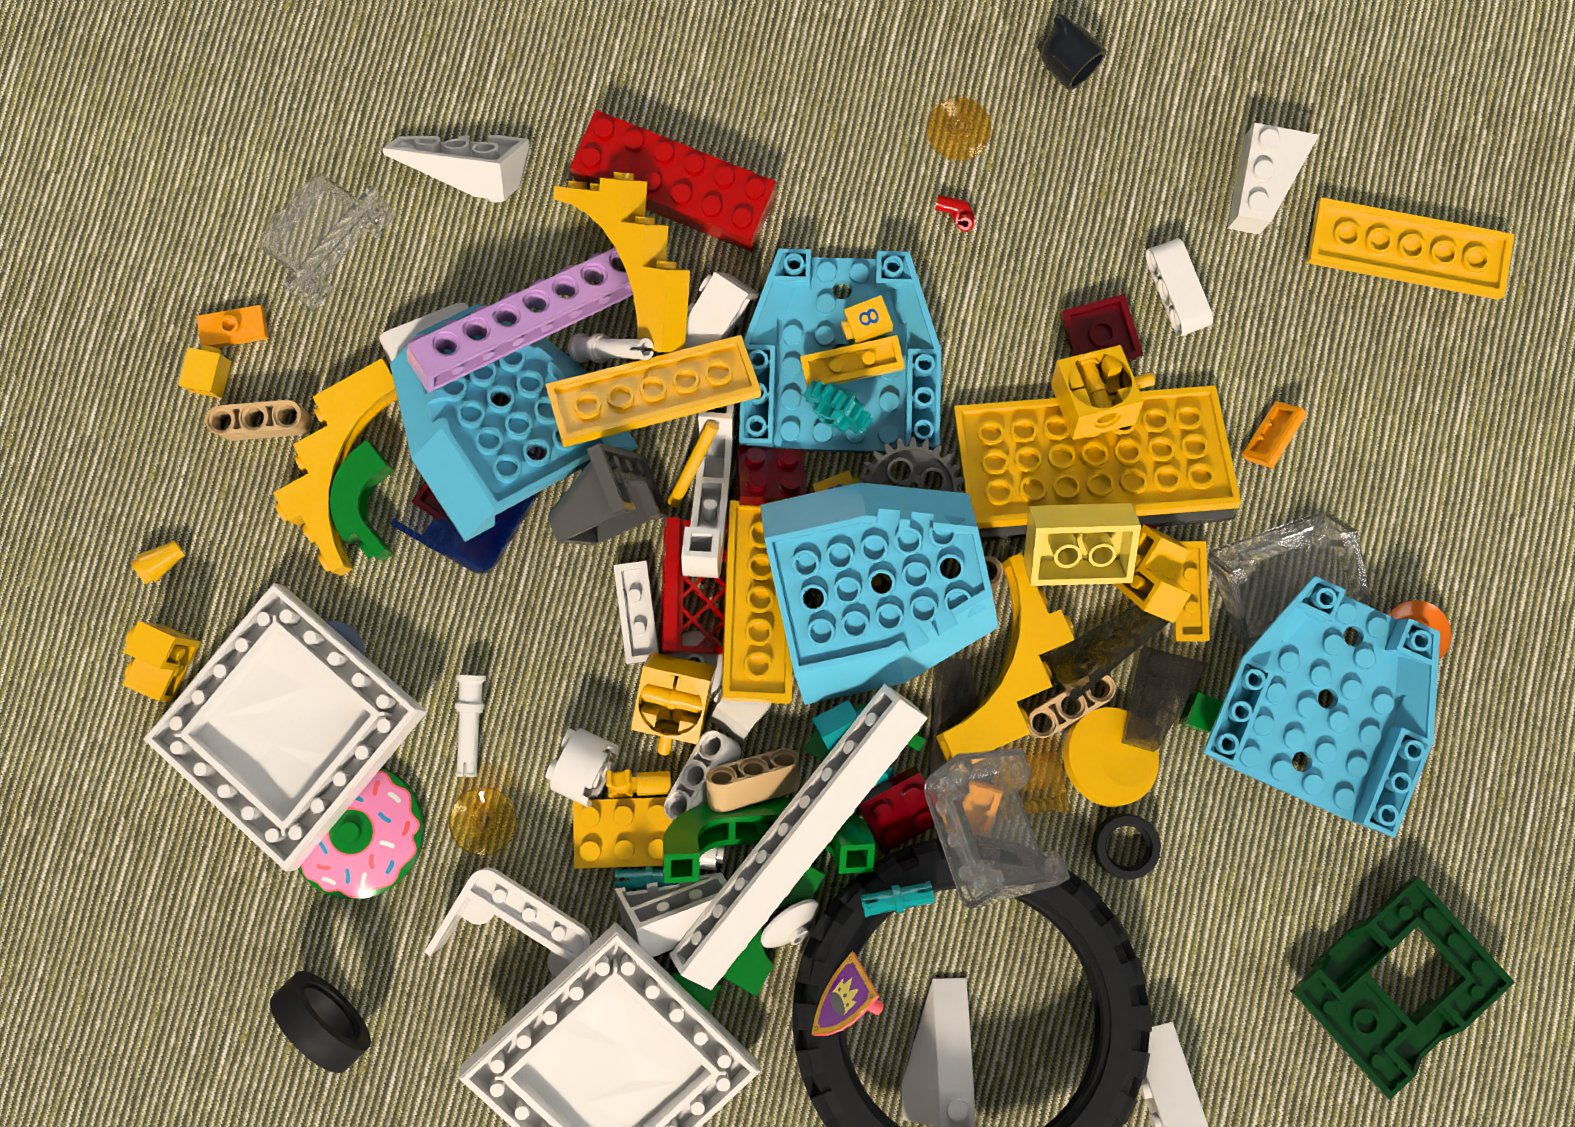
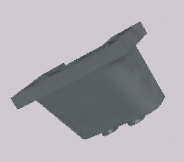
(607, 498)

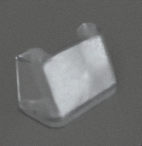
(1270, 568)
(987, 828)

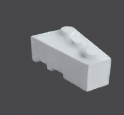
(717, 309)
(664, 914)

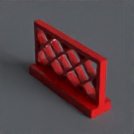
(672, 596)

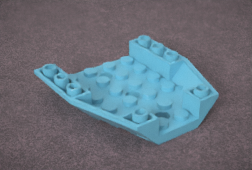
(803, 317)
(478, 450)
(838, 545)
(1371, 738)

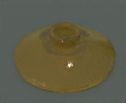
(955, 142)
(466, 825)

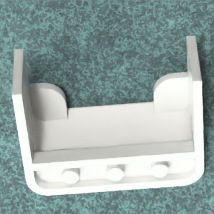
(493, 894)

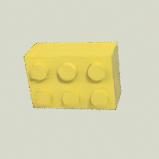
(1081, 544)

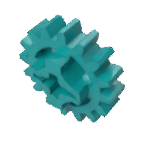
(837, 407)

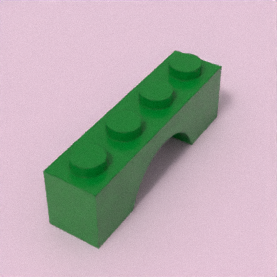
(755, 963)

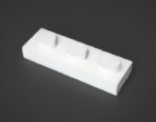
(636, 611)

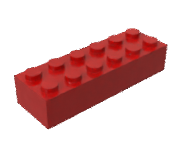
(679, 179)

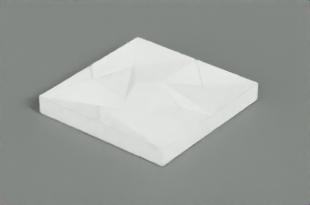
(284, 726)
(610, 1049)

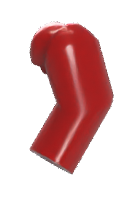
(959, 211)

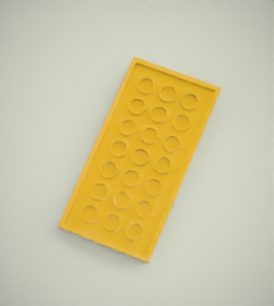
(1162, 464)

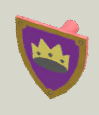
(846, 998)

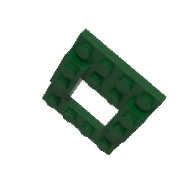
(1366, 1019)

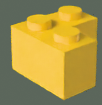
(1155, 568)
(159, 660)

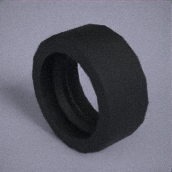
(1151, 855)

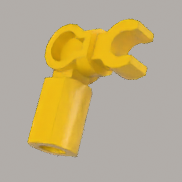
(623, 784)

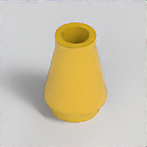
(156, 562)

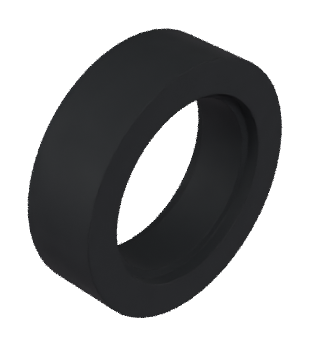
(320, 1022)

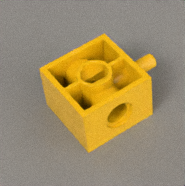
(1098, 391)
(673, 699)

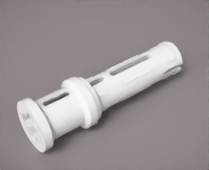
(601, 348)
(469, 708)

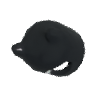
(1071, 53)

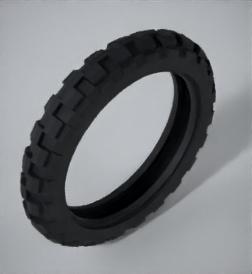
(1096, 935)

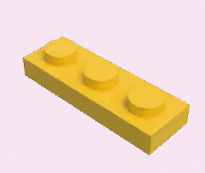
(853, 362)
(1193, 620)

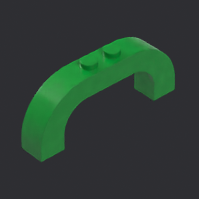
(705, 829)

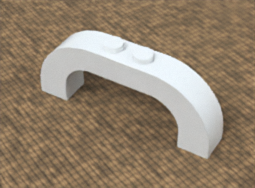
(706, 535)

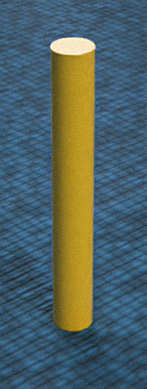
(693, 464)

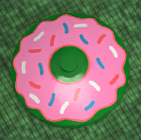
(370, 843)

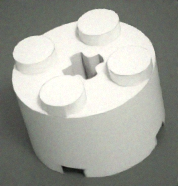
(581, 766)

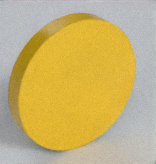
(1102, 765)

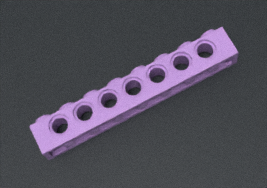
(527, 326)

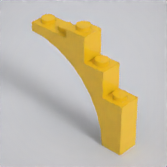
(656, 284)
(347, 412)
(1024, 674)

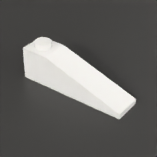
(477, 168)
(940, 1068)

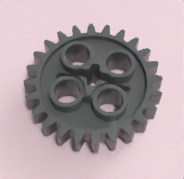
(919, 462)

